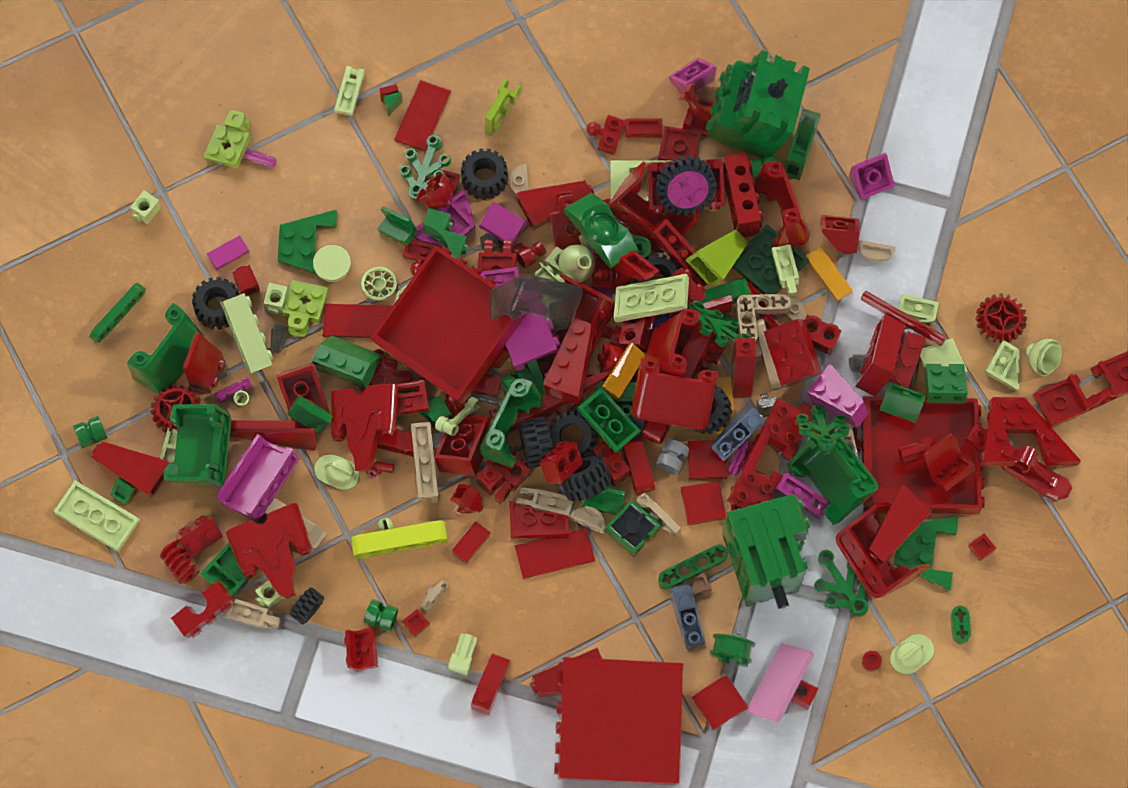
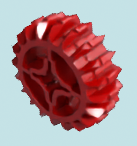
(986, 320)
(164, 400)

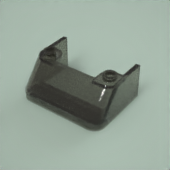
(536, 297)

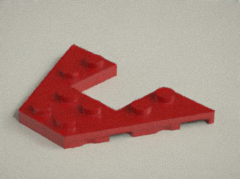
(1019, 416)

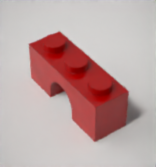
(908, 359)
(217, 600)

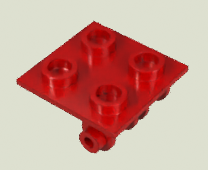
(608, 277)

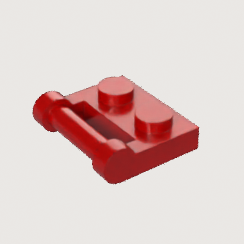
(414, 401)

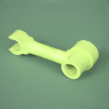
(450, 425)

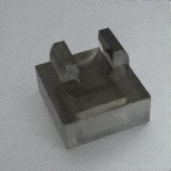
(765, 404)

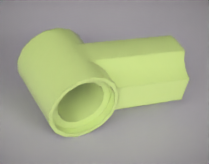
(461, 659)

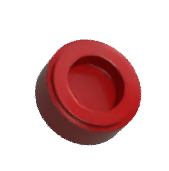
(871, 660)

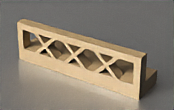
(424, 461)

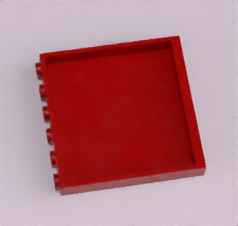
(445, 325)
(886, 433)
(619, 721)

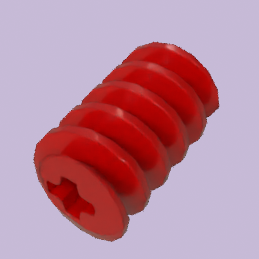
(177, 563)

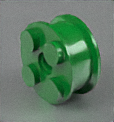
(732, 649)

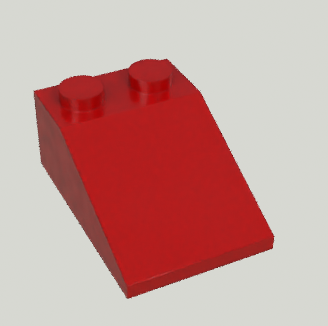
(203, 364)
(302, 382)
(462, 452)

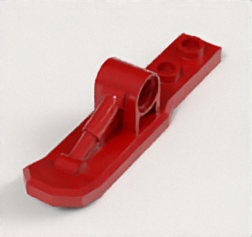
(1028, 468)

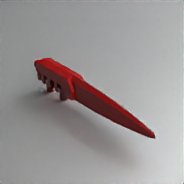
(551, 402)

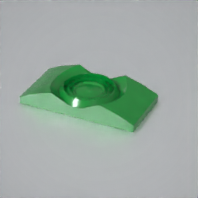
(601, 229)
(226, 570)

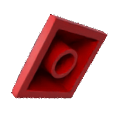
(841, 232)

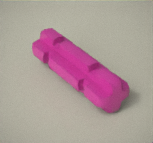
(260, 158)
(232, 389)
(738, 458)

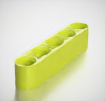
(399, 539)

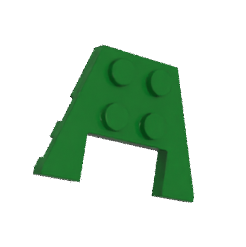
(298, 240)
(920, 546)

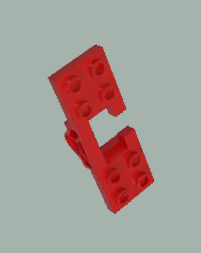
(1067, 401)
(780, 433)

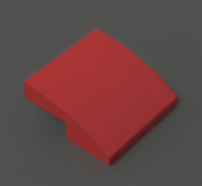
(720, 702)

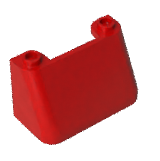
(653, 170)
(777, 186)
(668, 337)
(673, 398)

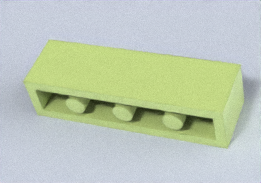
(246, 333)

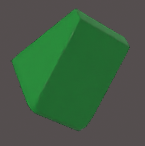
(392, 102)

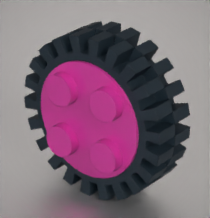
(686, 185)

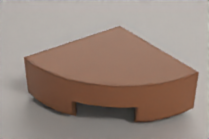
(701, 585)

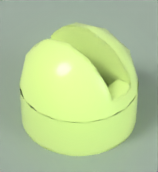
(238, 394)
(381, 525)

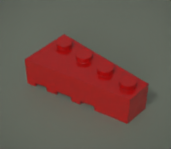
(881, 355)
(570, 365)

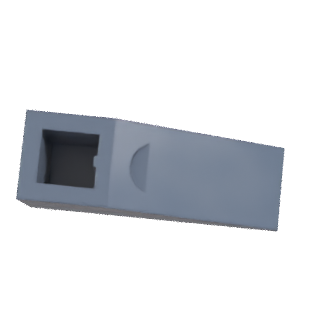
(737, 431)
(687, 615)

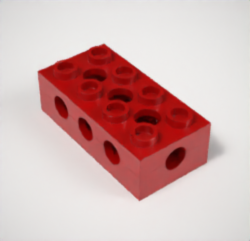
(741, 195)

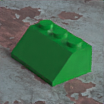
(346, 361)
(608, 420)

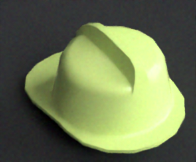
(336, 471)
(912, 654)

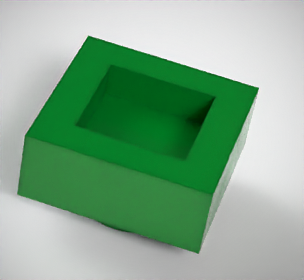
(123, 491)

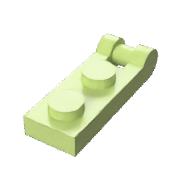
(349, 91)

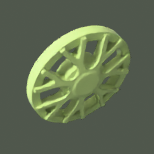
(379, 283)

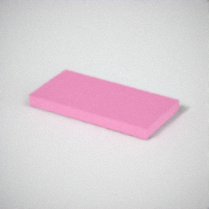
(780, 682)

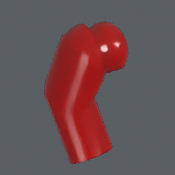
(379, 467)

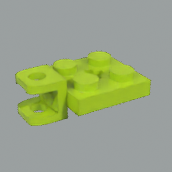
(501, 106)
(231, 133)
(300, 314)

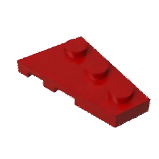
(534, 523)

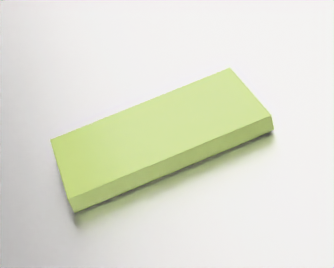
(651, 298)
(96, 516)

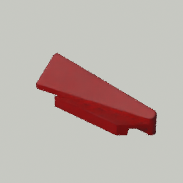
(275, 432)

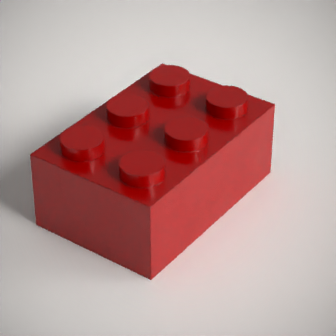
(793, 352)

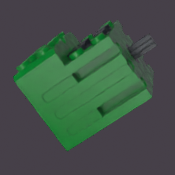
(757, 104)
(766, 548)

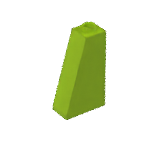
(717, 258)

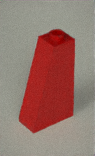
(541, 201)
(743, 367)
(135, 467)
(900, 520)
(546, 682)

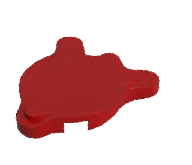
(387, 373)

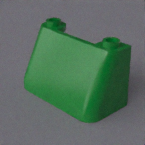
(167, 361)
(519, 398)
(200, 445)
(836, 475)

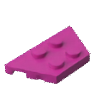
(460, 216)

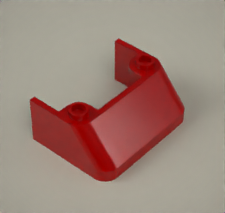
(634, 211)
(593, 309)
(876, 577)

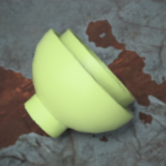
(570, 265)
(1044, 356)

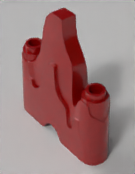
(363, 420)
(269, 547)

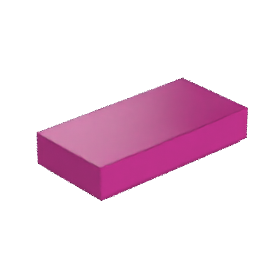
(228, 252)

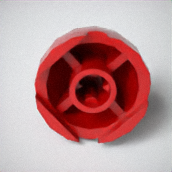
(437, 193)

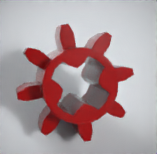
(454, 405)

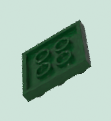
(758, 265)

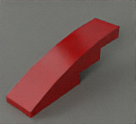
(634, 266)

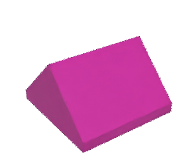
(696, 72)
(872, 176)
(503, 223)

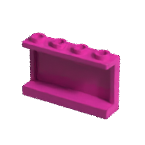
(532, 341)
(257, 478)

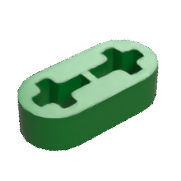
(955, 625)

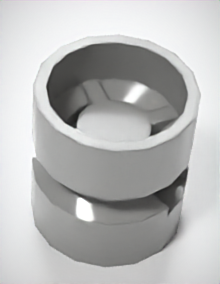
(673, 455)

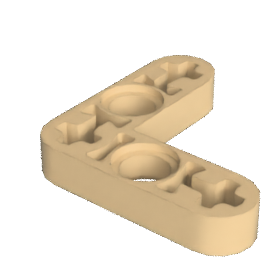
(754, 308)

